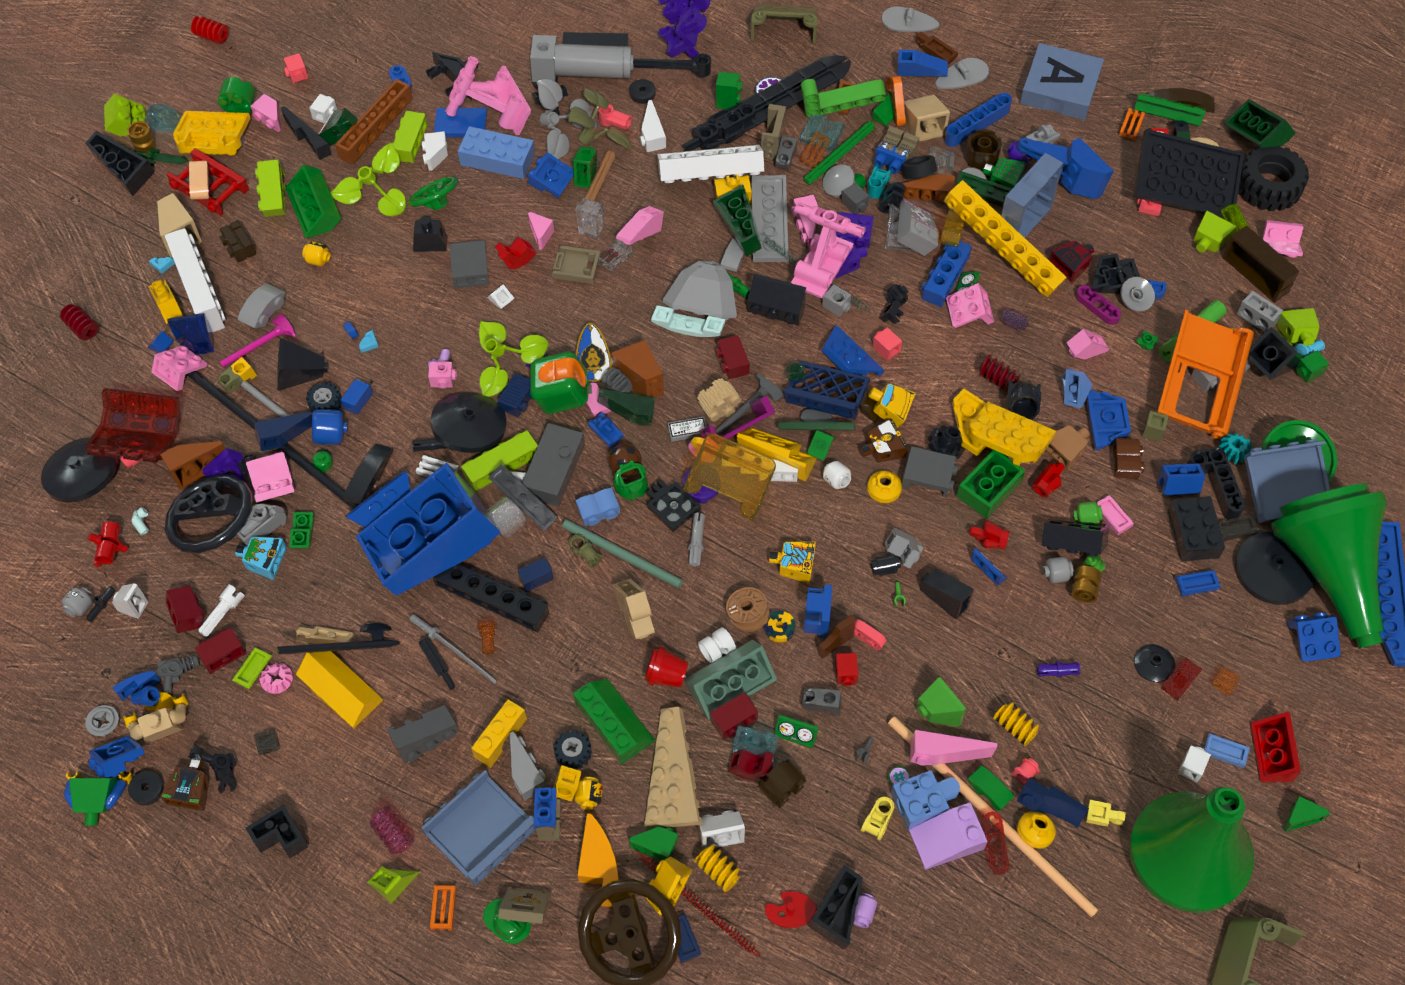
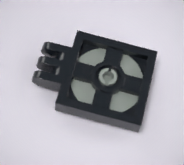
(671, 504)

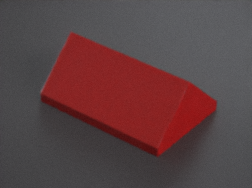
(1276, 748)

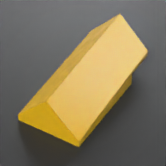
(777, 449)
(338, 686)

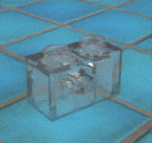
(590, 218)

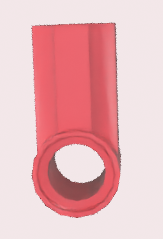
(612, 117)

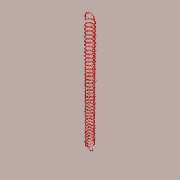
(707, 913)

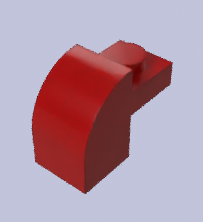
(516, 254)

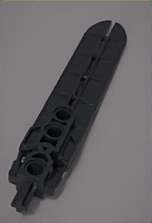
(735, 121)

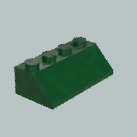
(1260, 125)

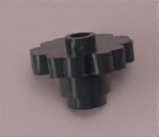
(946, 441)

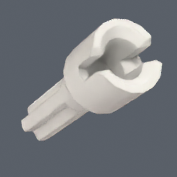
(226, 602)

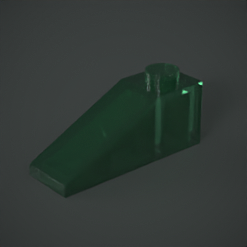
(632, 407)

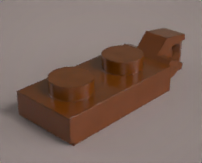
(936, 47)

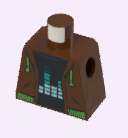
(187, 787)

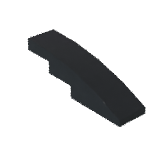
(367, 474)

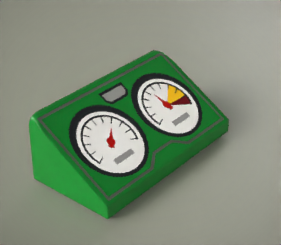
(967, 279)
(796, 731)

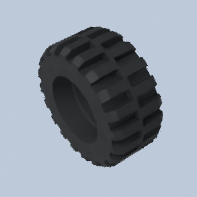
(1271, 194)

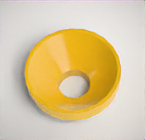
(884, 493)
(1032, 834)

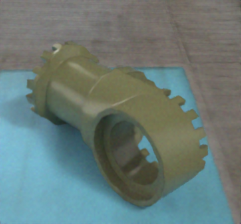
(585, 551)

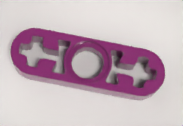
(1096, 297)

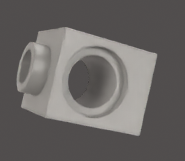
(832, 296)

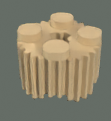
(719, 399)

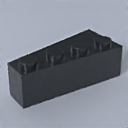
(121, 162)

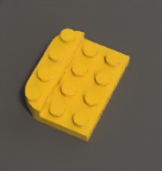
(210, 132)
(1010, 434)

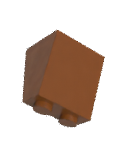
(640, 368)

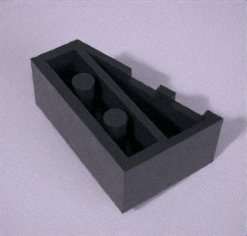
(1075, 537)
(837, 908)

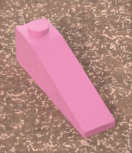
(936, 748)

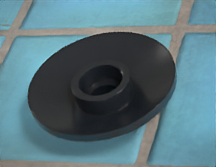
(1151, 670)

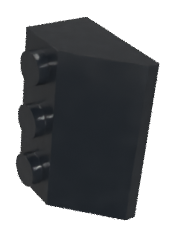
(776, 299)

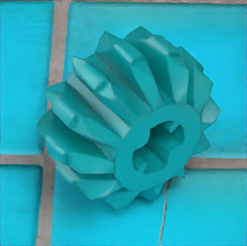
(1235, 447)

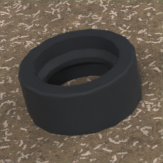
(920, 167)

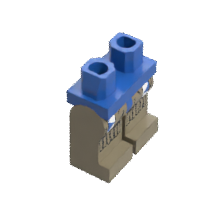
(896, 149)
(547, 814)

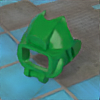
(634, 489)

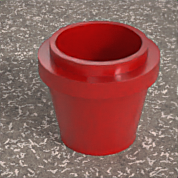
(665, 669)

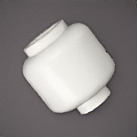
(837, 475)

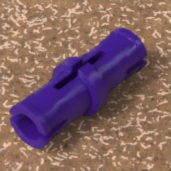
(1058, 669)

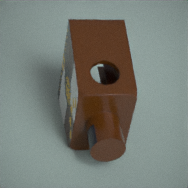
(884, 443)

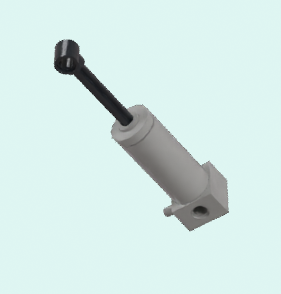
(599, 61)

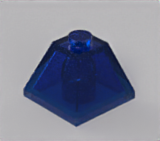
(193, 333)

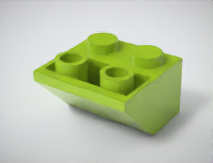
(121, 113)

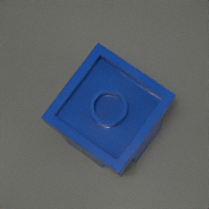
(818, 611)

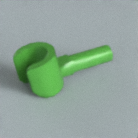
(899, 596)

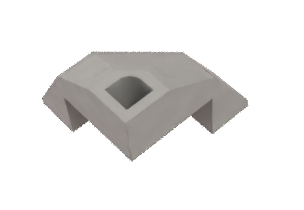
(703, 290)

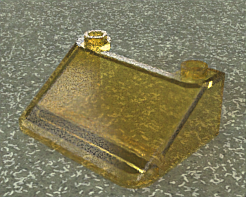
(731, 471)

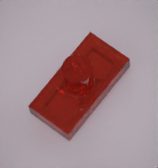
(1181, 679)

